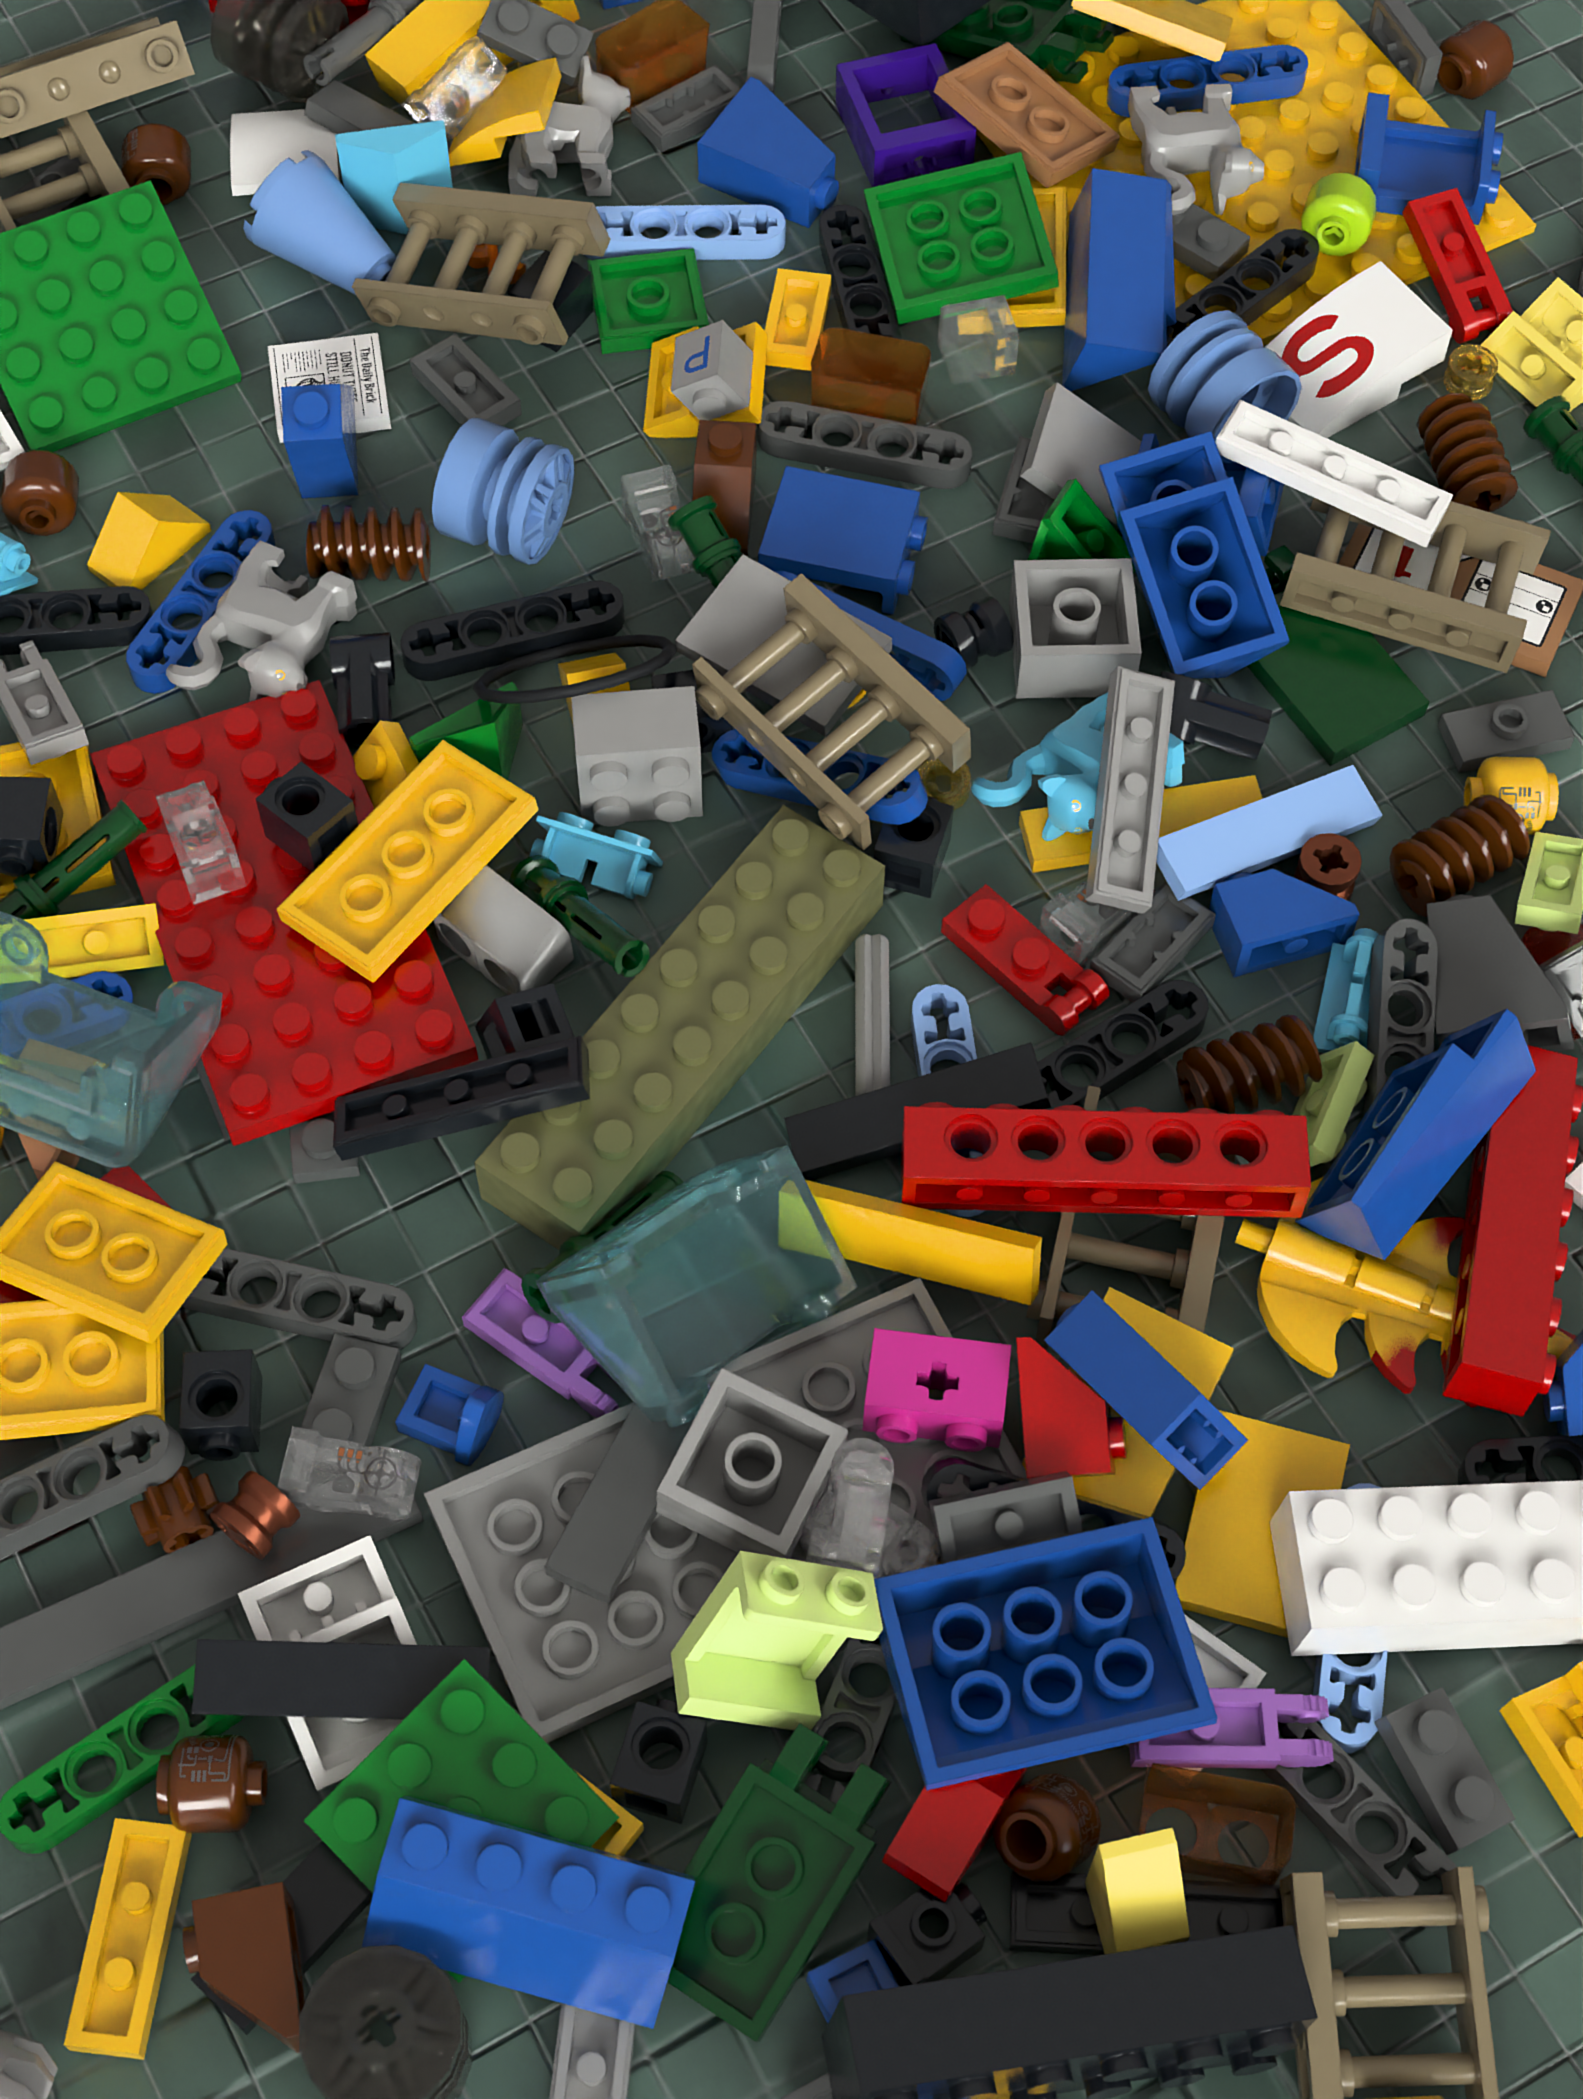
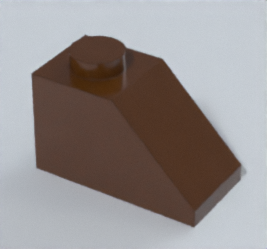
(727, 472)
(251, 1956)

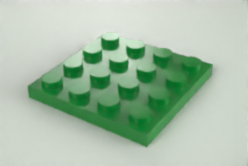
(103, 321)

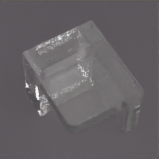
(978, 339)

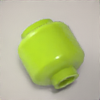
(1339, 209)

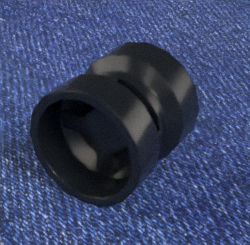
(977, 631)

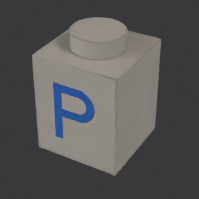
(712, 371)

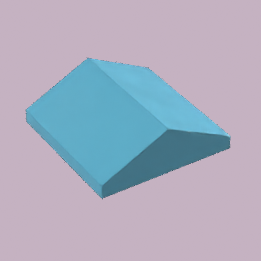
(381, 158)

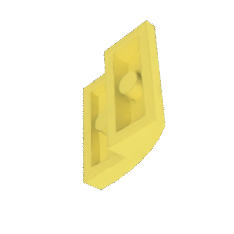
(1543, 347)

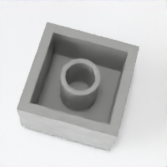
(1072, 625)
(638, 755)
(749, 1468)

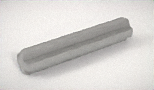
(872, 1013)

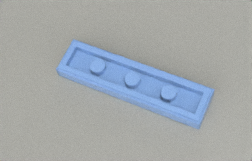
(1264, 831)

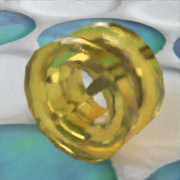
(1473, 360)
(959, 782)

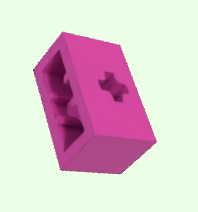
(966, 1371)

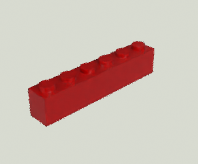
(1513, 1244)

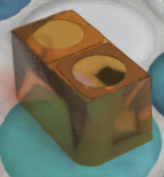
(665, 41)
(852, 361)
(1192, 1792)

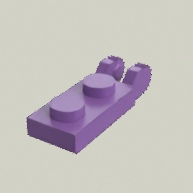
(537, 1345)
(1243, 1734)

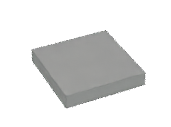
(1071, 444)

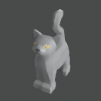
(572, 136)
(1192, 144)
(274, 619)

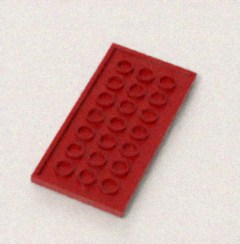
(292, 1015)

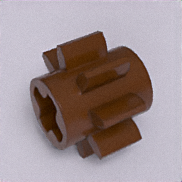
(176, 1511)

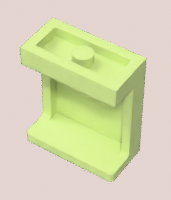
(769, 1638)

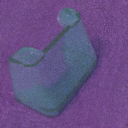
(88, 1064)
(700, 1280)

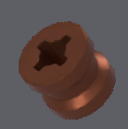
(1339, 856)
(255, 1514)

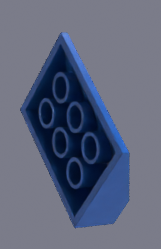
(1040, 1653)

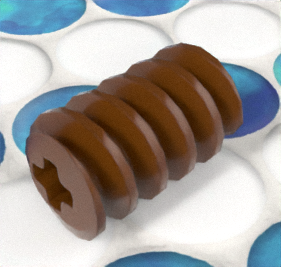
(1466, 452)
(369, 544)
(1458, 852)
(1249, 1065)

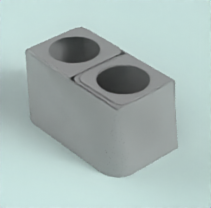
(504, 934)

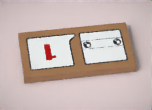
(1542, 598)

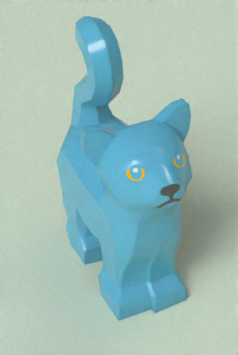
(1071, 768)

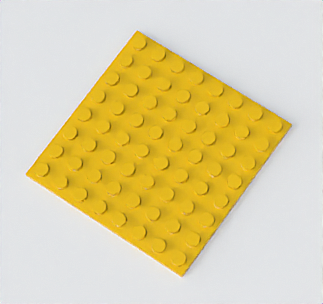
(1295, 139)

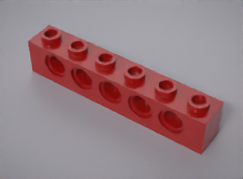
(1134, 1183)

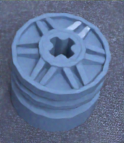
(1214, 368)
(502, 490)

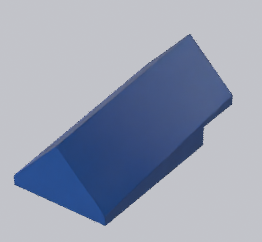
(1118, 277)
(1195, 557)
(1419, 1135)

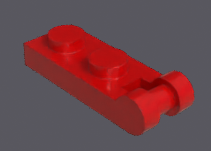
(1457, 263)
(1023, 960)

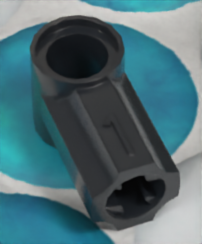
(362, 676)
(1216, 718)

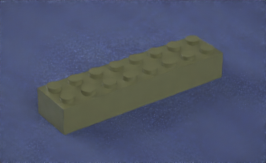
(686, 1029)

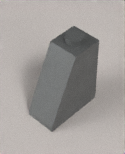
(1488, 970)

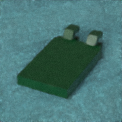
(1042, 30)
(1334, 678)
(771, 1883)

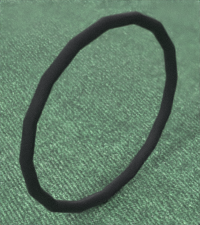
(580, 688)

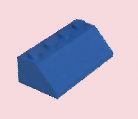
(529, 1910)

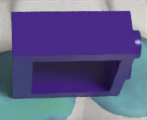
(892, 154)

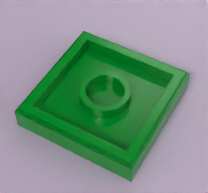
(645, 298)

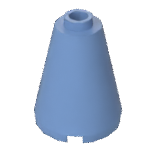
(317, 224)

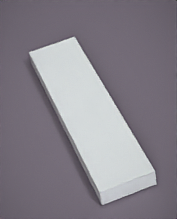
(1333, 473)

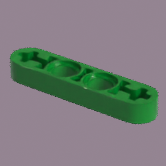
(115, 1739)

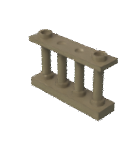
(90, 73)
(77, 138)
(473, 220)
(1419, 615)
(849, 657)
(1186, 1269)
(1318, 1915)

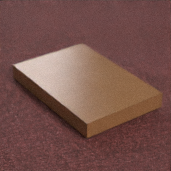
(1027, 114)

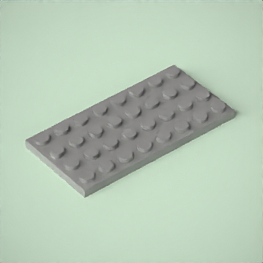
(584, 1659)

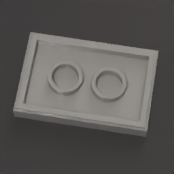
(744, 614)

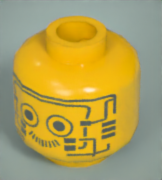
(1521, 784)

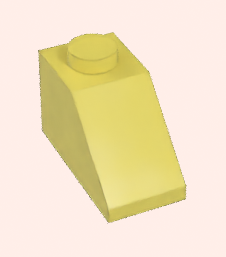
(1138, 1892)

